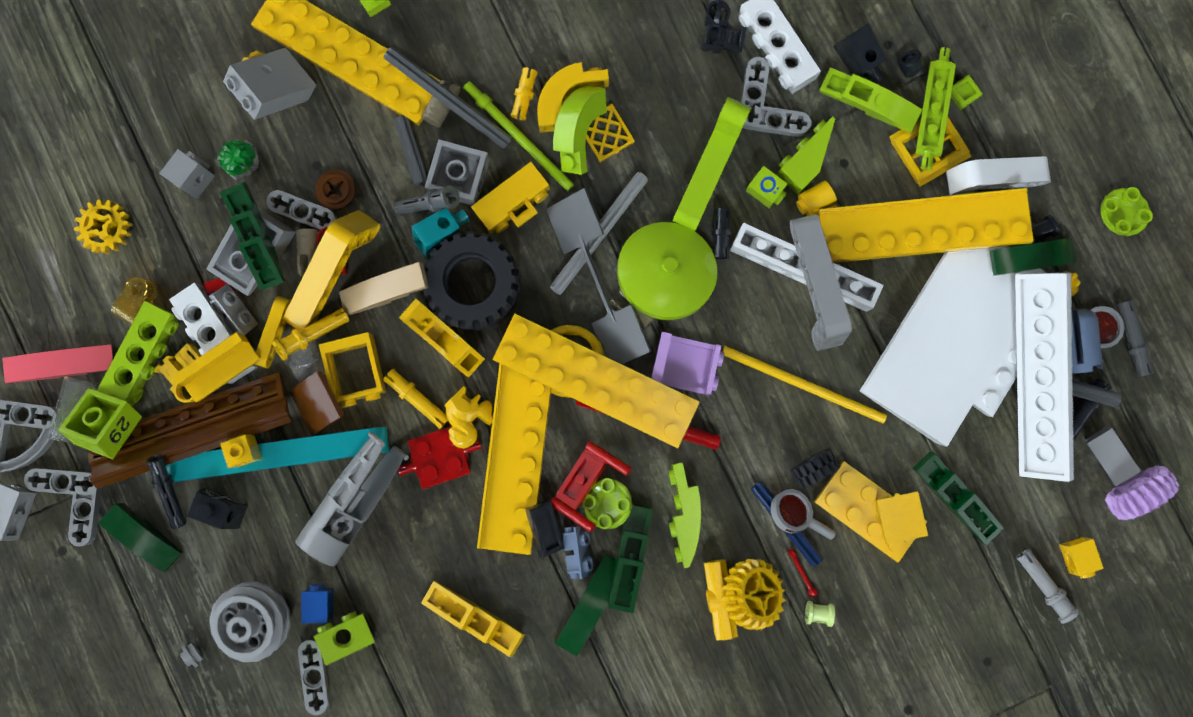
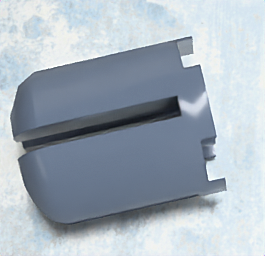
(1085, 341)

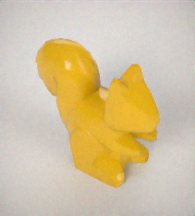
(461, 413)

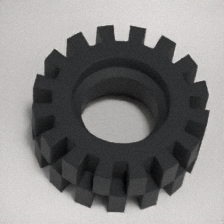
(815, 468)

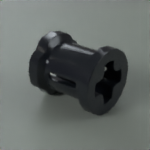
(1044, 229)

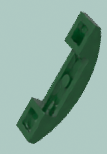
(1032, 256)
(588, 608)

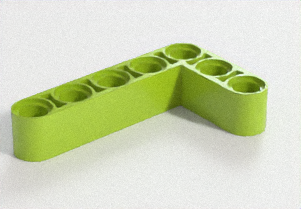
(712, 163)

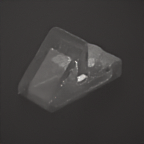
(306, 362)

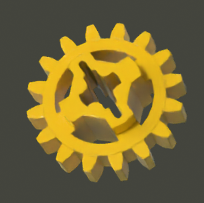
(112, 231)

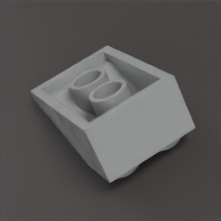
(229, 262)

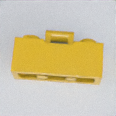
(509, 197)

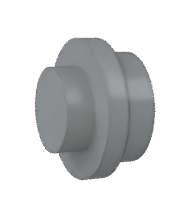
(191, 655)

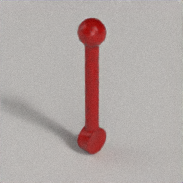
(812, 592)

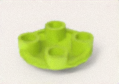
(1125, 211)
(608, 504)

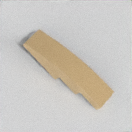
(384, 288)

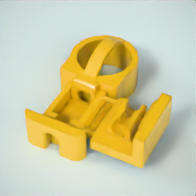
(171, 367)

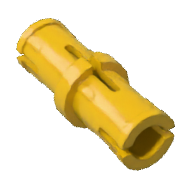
(524, 93)

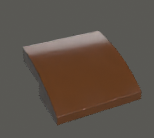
(316, 403)

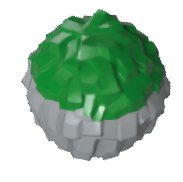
(238, 158)

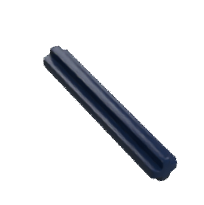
(799, 538)

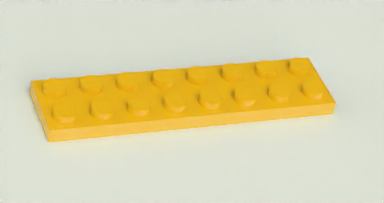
(342, 53)
(596, 380)

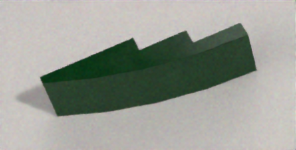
(253, 236)
(958, 498)
(630, 560)

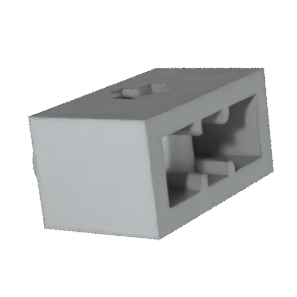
(188, 173)

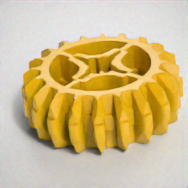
(759, 609)

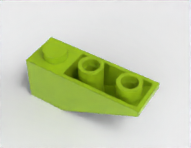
(807, 162)

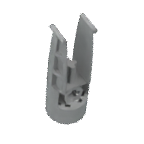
(347, 505)

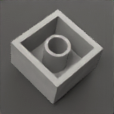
(459, 168)

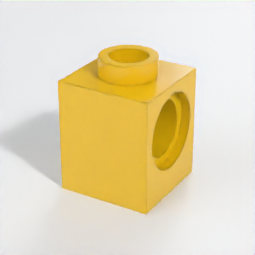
(241, 451)
(1081, 557)

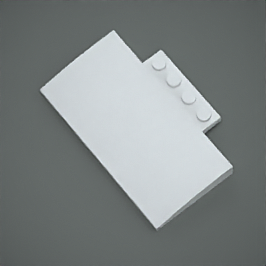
(951, 347)

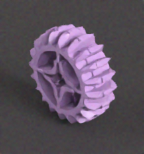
(1142, 493)

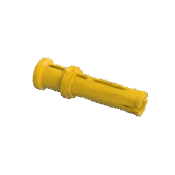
(300, 338)

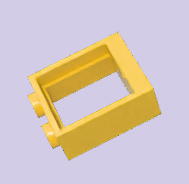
(346, 344)

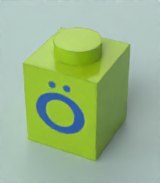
(767, 187)

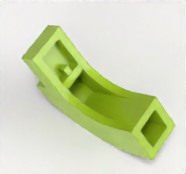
(572, 126)

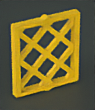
(616, 149)

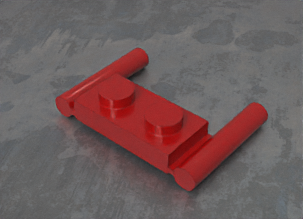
(581, 481)

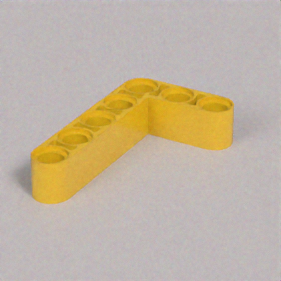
(326, 266)

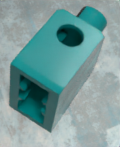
(429, 231)

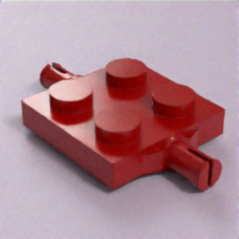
(437, 459)

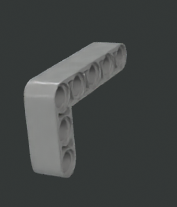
(833, 320)

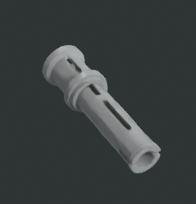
(1053, 595)

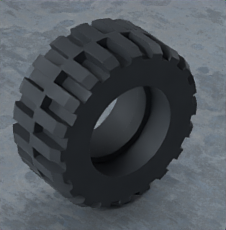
(453, 253)

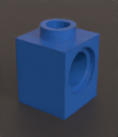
(317, 604)

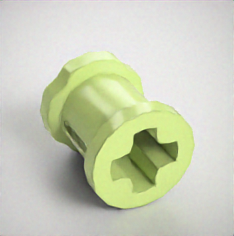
(820, 613)

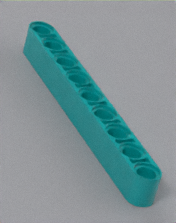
(279, 454)

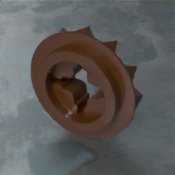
(336, 178)

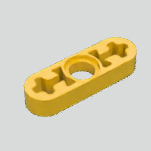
(272, 330)

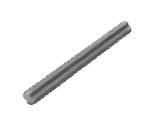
(606, 223)

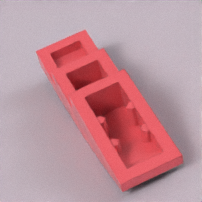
(57, 363)

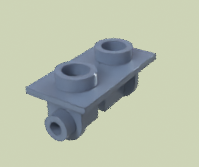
(581, 563)

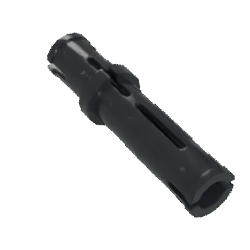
(1086, 410)
(163, 483)

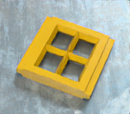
(941, 165)

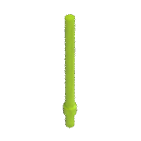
(484, 102)

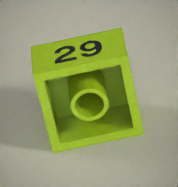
(100, 423)

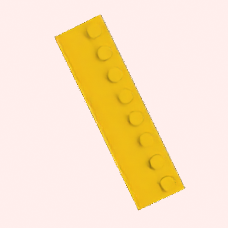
(927, 225)
(514, 462)

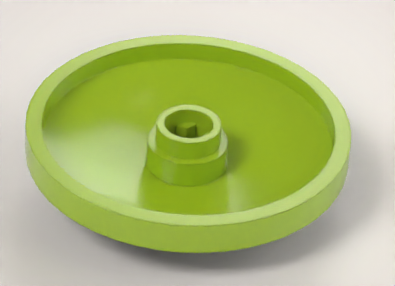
(666, 271)

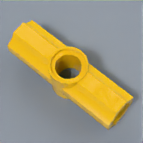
(724, 627)

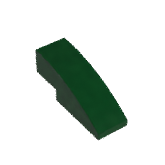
(140, 536)

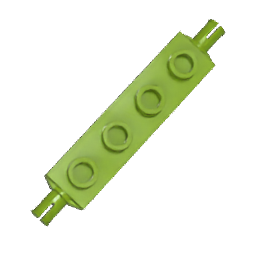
(935, 109)

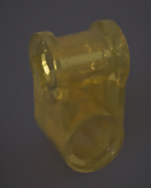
(132, 298)

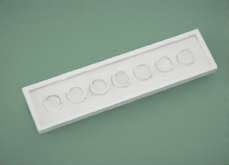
(1044, 375)

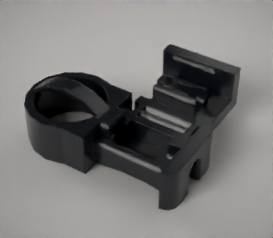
(721, 36)

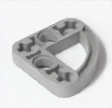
(38, 448)

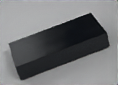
(544, 528)

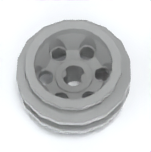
(235, 626)

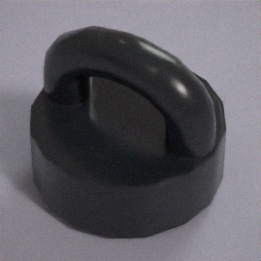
(911, 63)

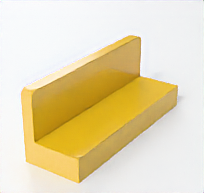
(217, 366)

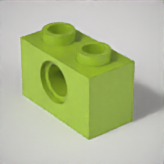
(331, 649)

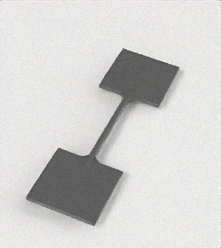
(575, 228)

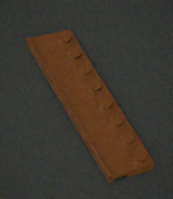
(195, 428)

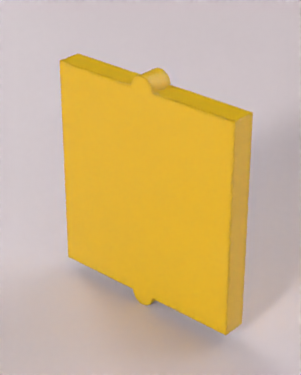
(902, 517)

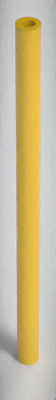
(804, 384)

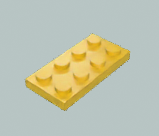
(852, 501)

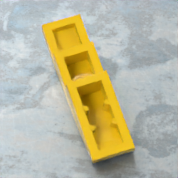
(473, 618)

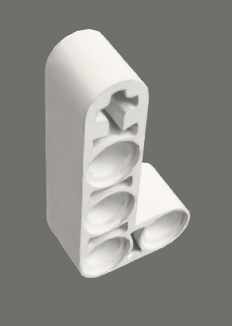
(998, 174)

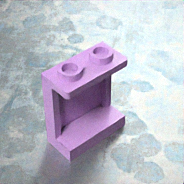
(687, 364)

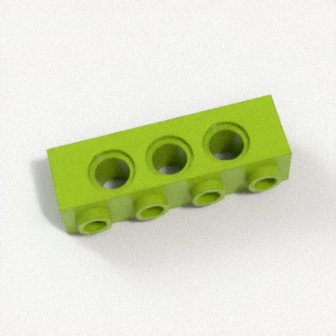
(127, 359)

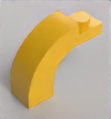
(561, 86)
(442, 338)

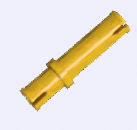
(416, 398)

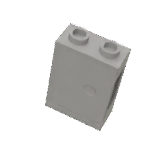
(269, 83)

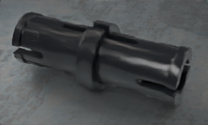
(721, 233)

